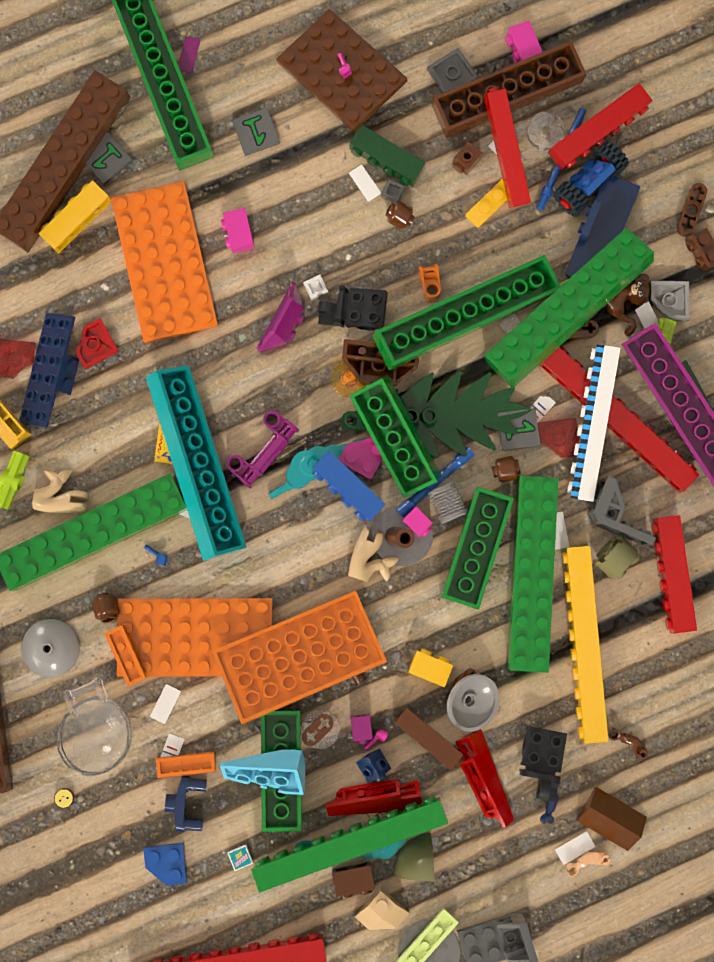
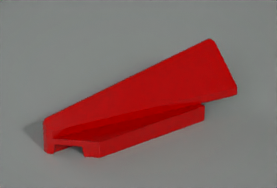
(483, 777)
(374, 798)

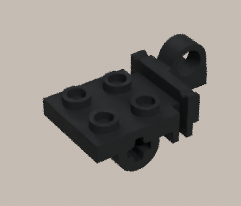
(355, 308)
(543, 757)

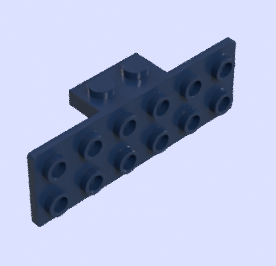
(604, 220)
(51, 371)

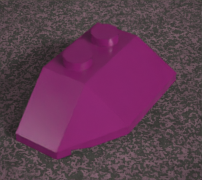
(284, 322)

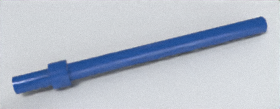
(547, 190)

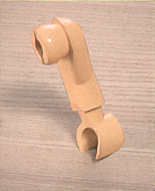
(599, 858)

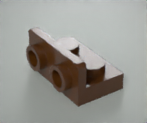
(702, 247)

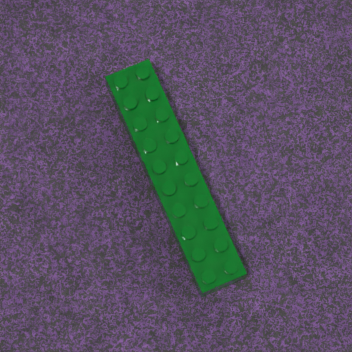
(164, 82)
(569, 307)
(466, 312)
(91, 532)
(532, 574)
(349, 844)

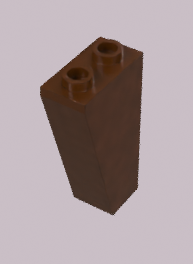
(429, 738)

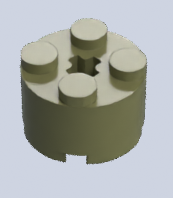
(616, 557)

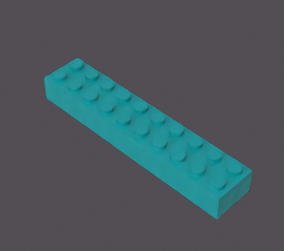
(195, 462)

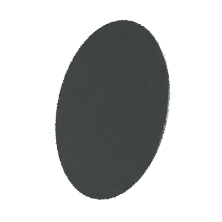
(409, 555)
(446, 951)

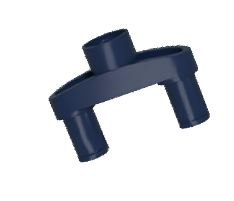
(176, 804)

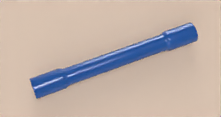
(411, 502)

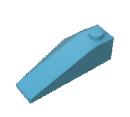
(274, 769)

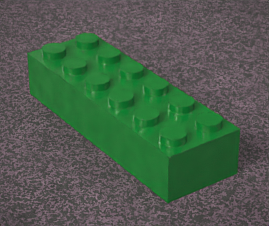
(395, 436)
(477, 548)
(281, 732)

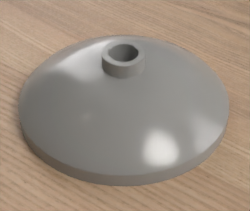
(63, 645)
(479, 706)

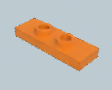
(186, 764)

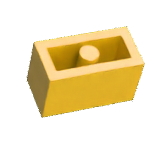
(430, 668)

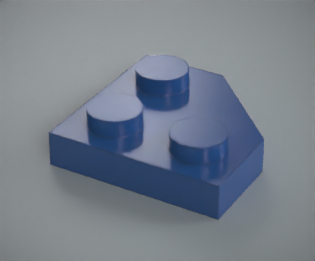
(166, 863)

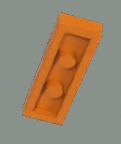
(125, 655)

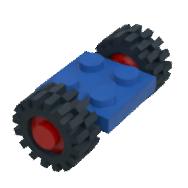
(608, 161)

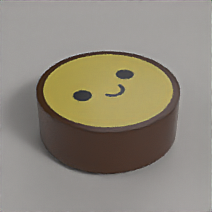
(64, 798)

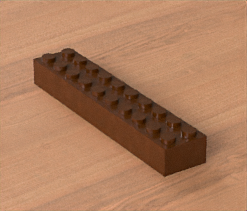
(61, 160)

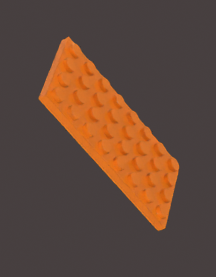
(164, 262)
(180, 634)
(299, 657)

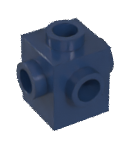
(374, 766)

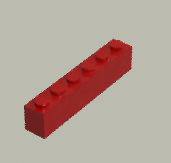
(600, 126)
(674, 574)

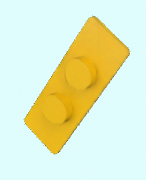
(487, 205)

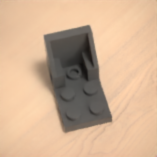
(610, 500)
(498, 940)

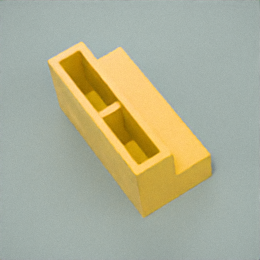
(11, 429)

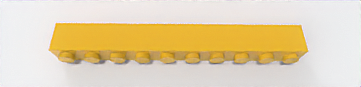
(585, 645)

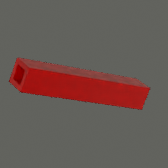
(507, 147)

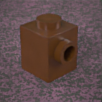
(467, 158)

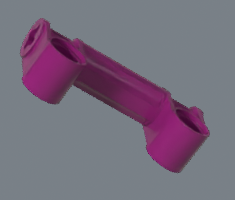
(267, 453)

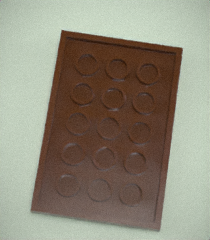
(315, 65)

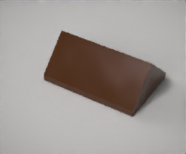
(612, 819)

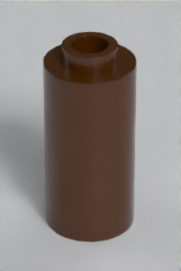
(399, 537)

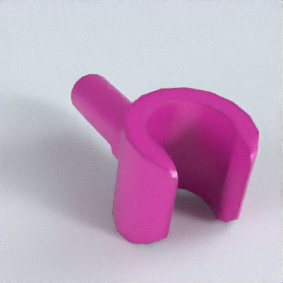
(345, 69)
(380, 735)

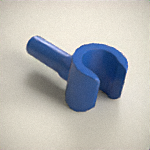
(161, 558)

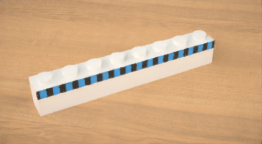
(595, 422)

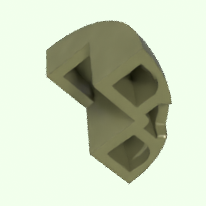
(416, 860)

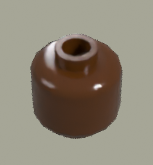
(400, 214)
(506, 469)
(105, 607)

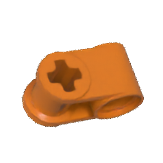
(429, 279)

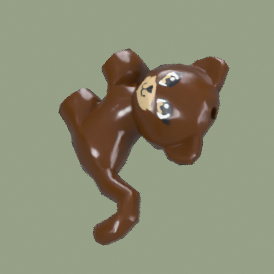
(635, 293)

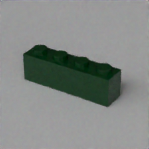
(387, 156)

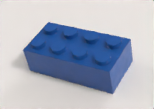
(348, 486)

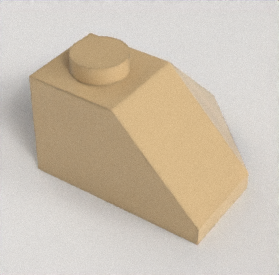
(382, 912)

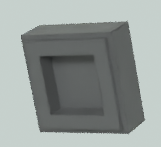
(392, 191)

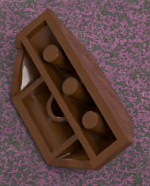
(368, 365)

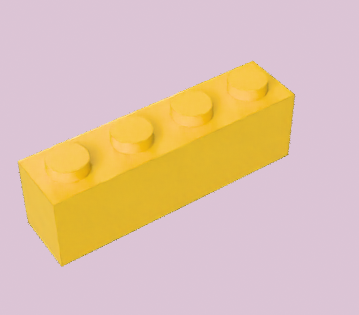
(75, 216)

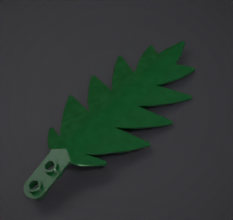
(445, 415)

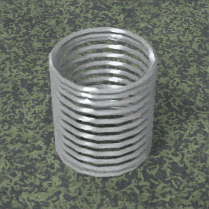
(455, 500)

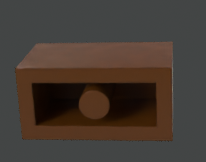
(353, 880)

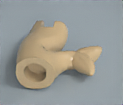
(64, 503)
(363, 551)

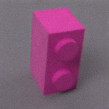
(522, 41)
(238, 231)
(417, 522)

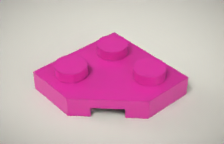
(362, 457)

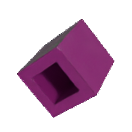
(361, 728)

